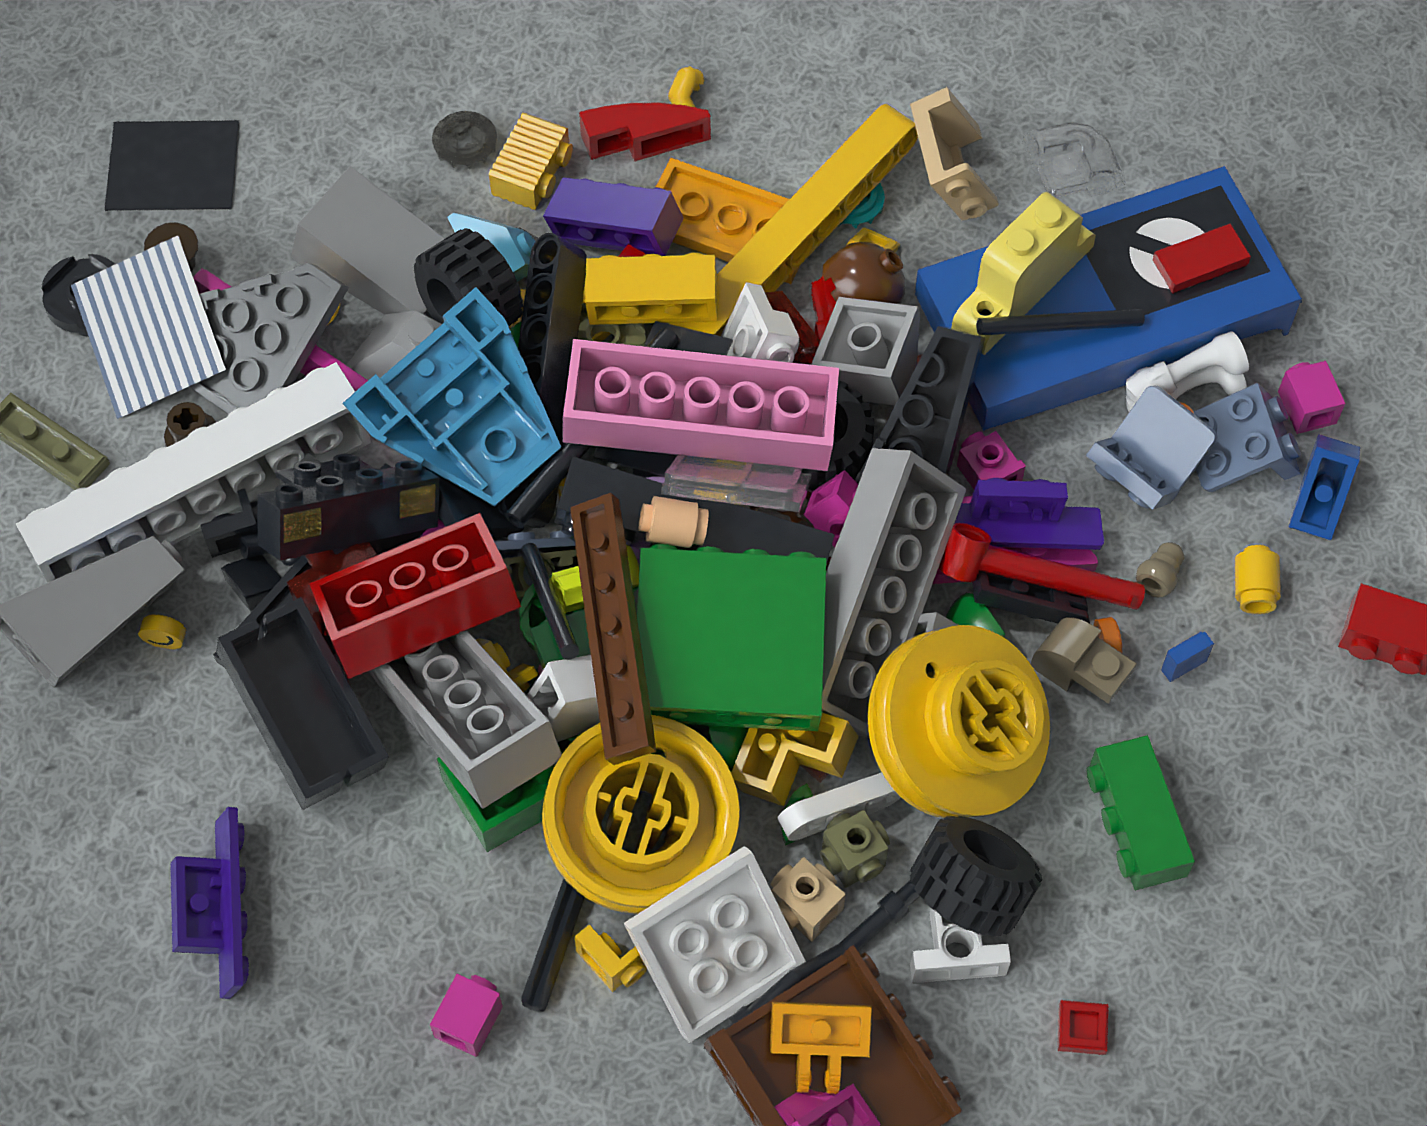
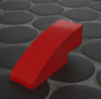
(643, 128)

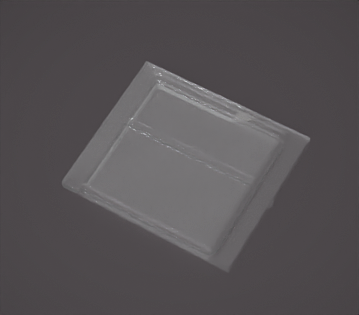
(737, 482)

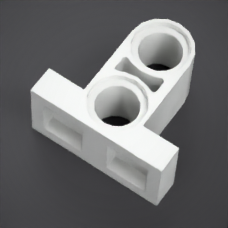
(942, 966)

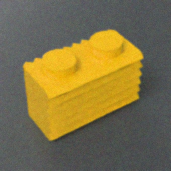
(529, 161)

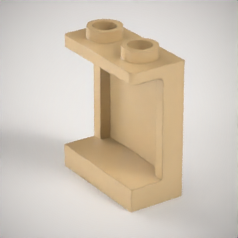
(942, 130)

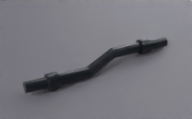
(891, 909)

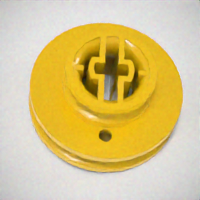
(966, 732)
(686, 786)

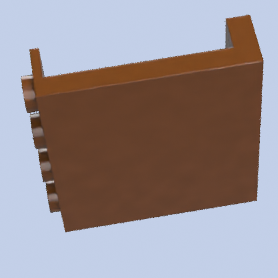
(893, 1080)

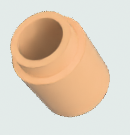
(674, 522)

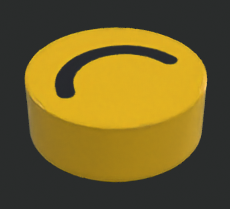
(162, 631)

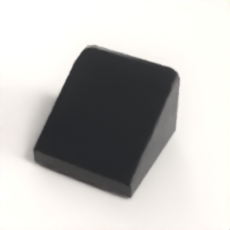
(251, 579)

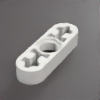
(816, 812)

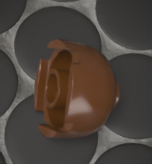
(866, 273)

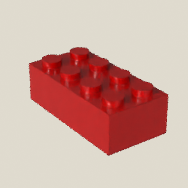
(415, 595)

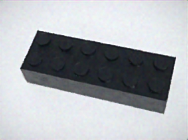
(728, 528)

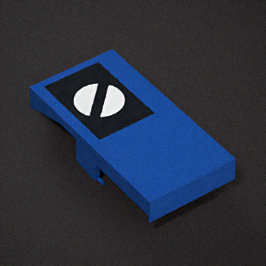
(1055, 368)

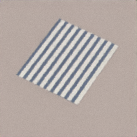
(148, 327)

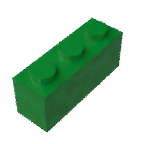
(1140, 813)

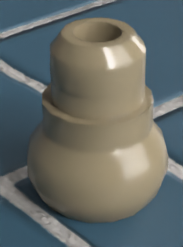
(1161, 570)

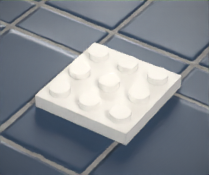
(715, 943)

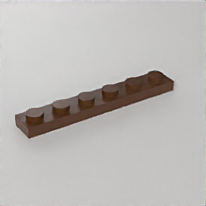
(613, 630)

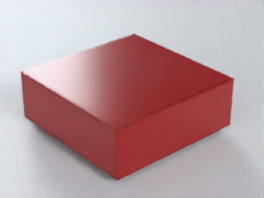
(1083, 1027)

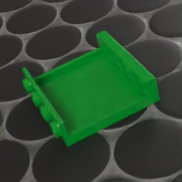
(733, 636)

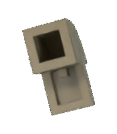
(1079, 655)

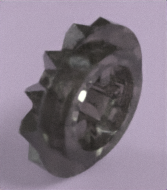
(457, 127)

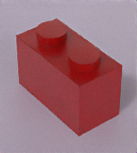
(1387, 630)

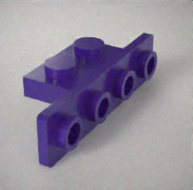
(1031, 515)
(208, 904)

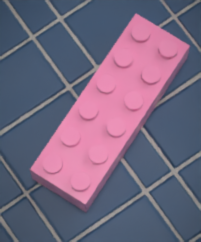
(700, 405)

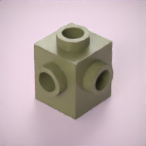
(851, 861)

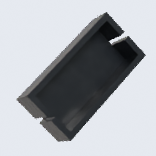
(301, 703)

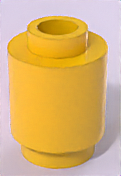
(1257, 579)

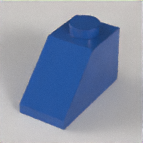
(1325, 486)

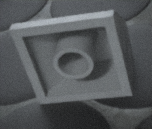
(391, 342)
(871, 347)

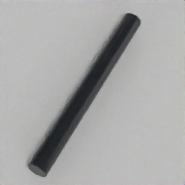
(1060, 322)
(549, 601)

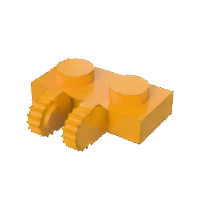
(820, 1030)

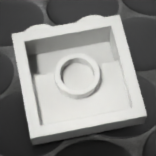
(759, 330)

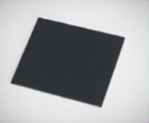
(172, 165)

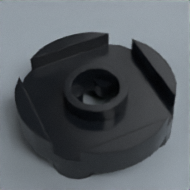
(58, 293)

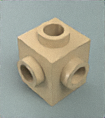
(807, 897)

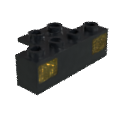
(344, 505)

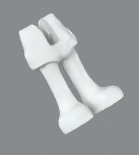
(1217, 362)

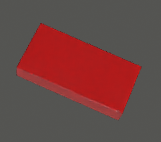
(1201, 258)

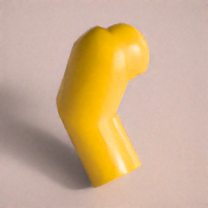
(684, 84)

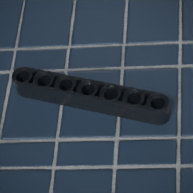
(546, 340)

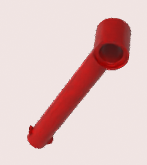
(971, 551)

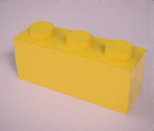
(651, 289)

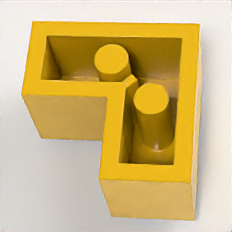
(773, 756)

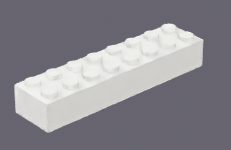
(197, 476)

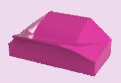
(827, 1109)

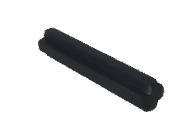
(552, 948)

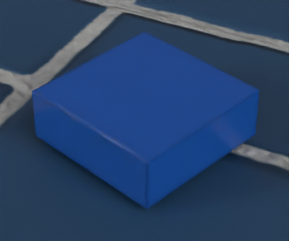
(1187, 656)

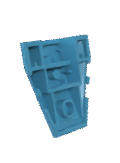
(462, 404)

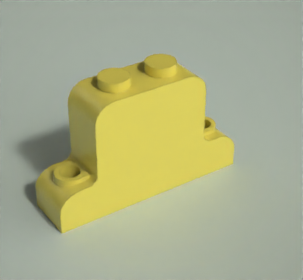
(1025, 263)

